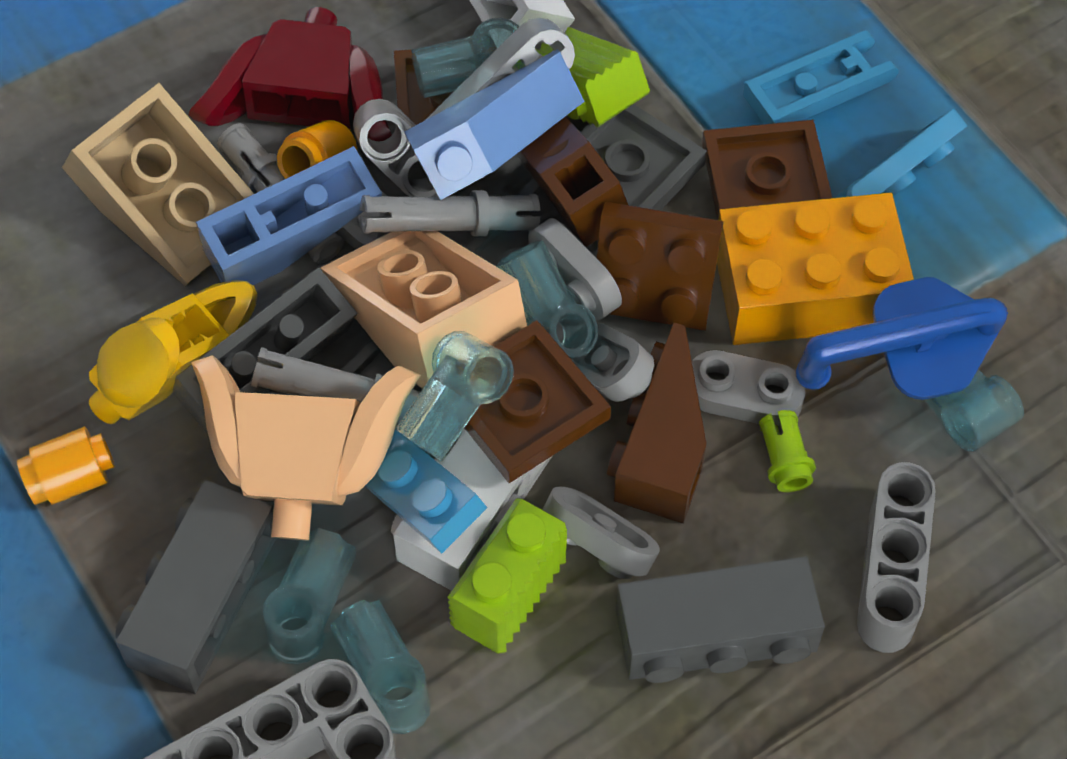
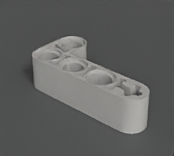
(396, 154)
(294, 703)

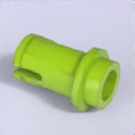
(789, 461)

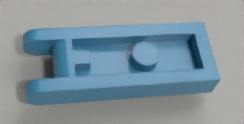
(817, 81)
(895, 172)
(425, 493)

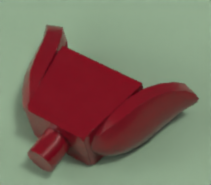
(295, 77)

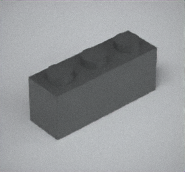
(293, 325)
(196, 586)
(719, 619)

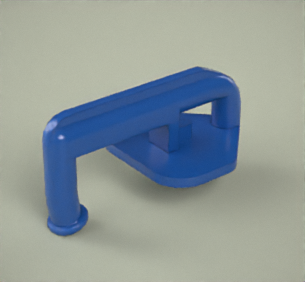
(928, 337)

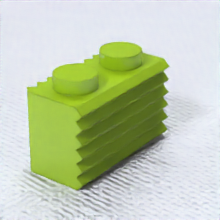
(605, 75)
(508, 575)

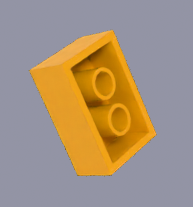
(808, 265)

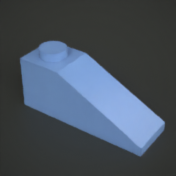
(493, 124)
(286, 219)

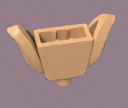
(299, 445)

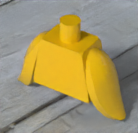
(143, 359)

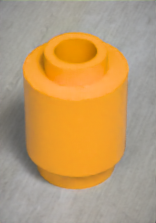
(313, 146)
(65, 466)

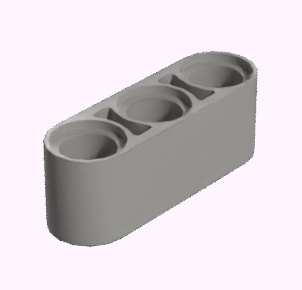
(893, 583)

